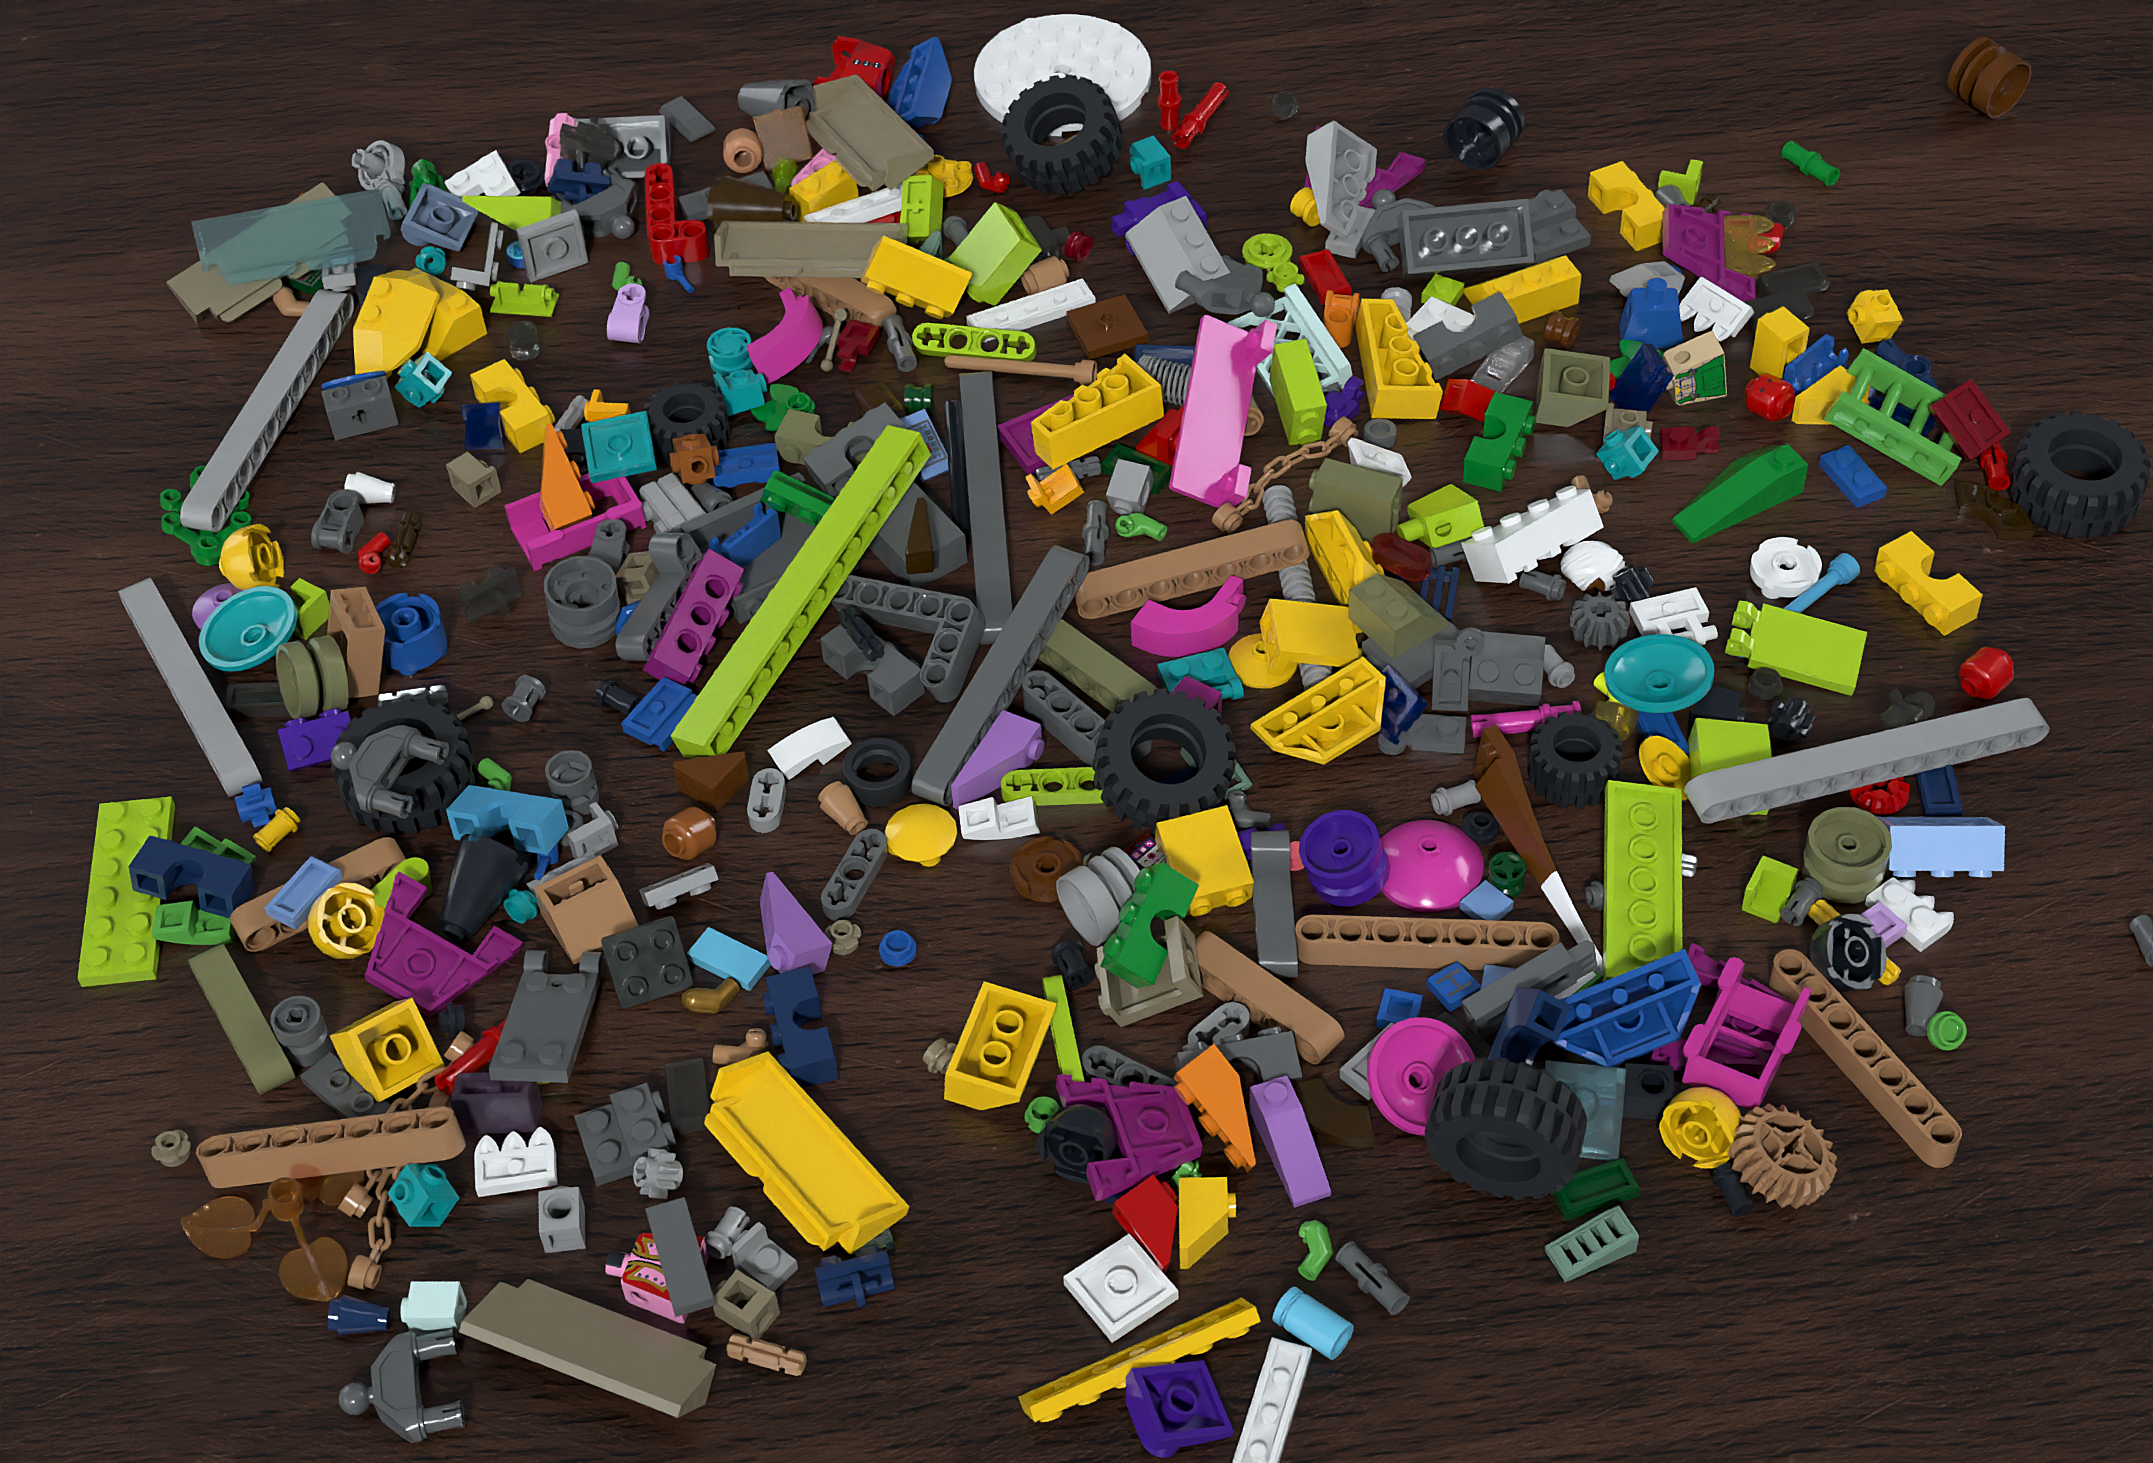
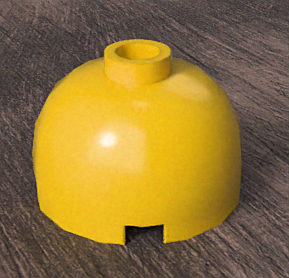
(251, 558)
(345, 921)
(1700, 1126)

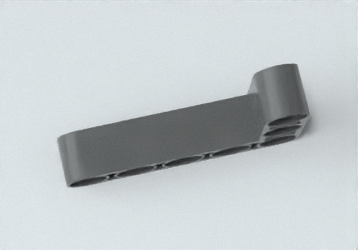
(917, 616)

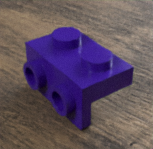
(312, 742)

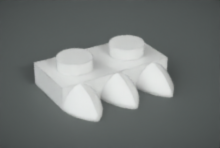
(1714, 308)
(1917, 912)
(515, 1165)

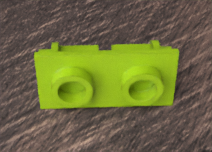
(534, 300)

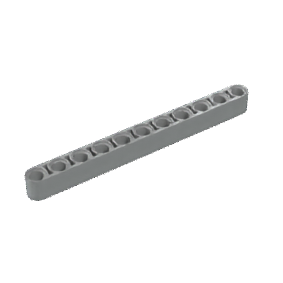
(266, 411)
(1865, 760)

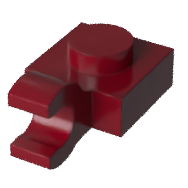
(855, 340)
(1683, 443)

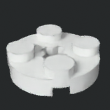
(1778, 582)

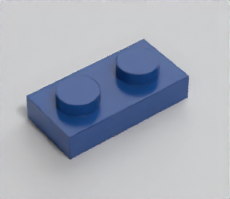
(1852, 476)

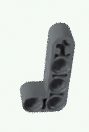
(675, 559)
(1067, 716)
(1273, 903)

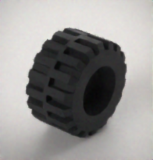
(686, 411)
(1574, 738)

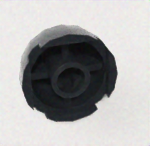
(1848, 952)
(1075, 1138)

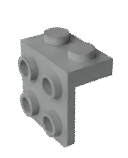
(469, 279)

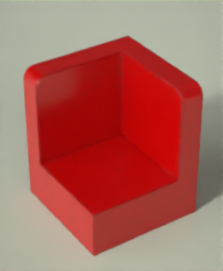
(1466, 398)

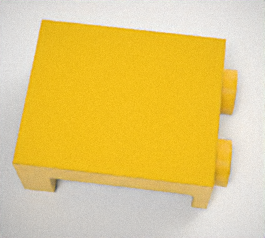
(1307, 635)
(1209, 854)

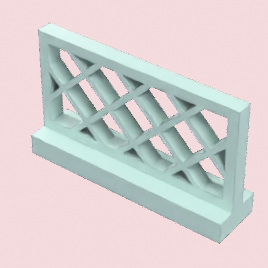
(1311, 328)

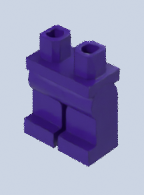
(1142, 207)

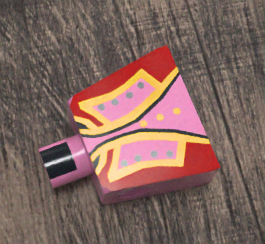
(643, 1276)

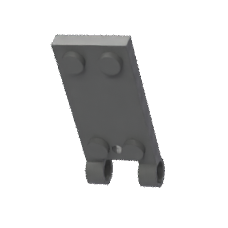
(546, 1020)

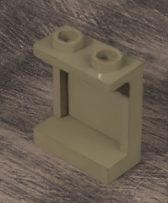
(1175, 985)

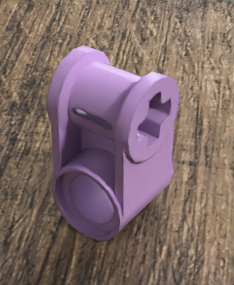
(628, 315)

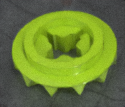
(1267, 244)

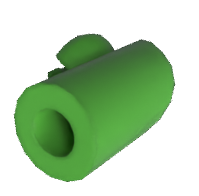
(621, 276)
(1140, 524)

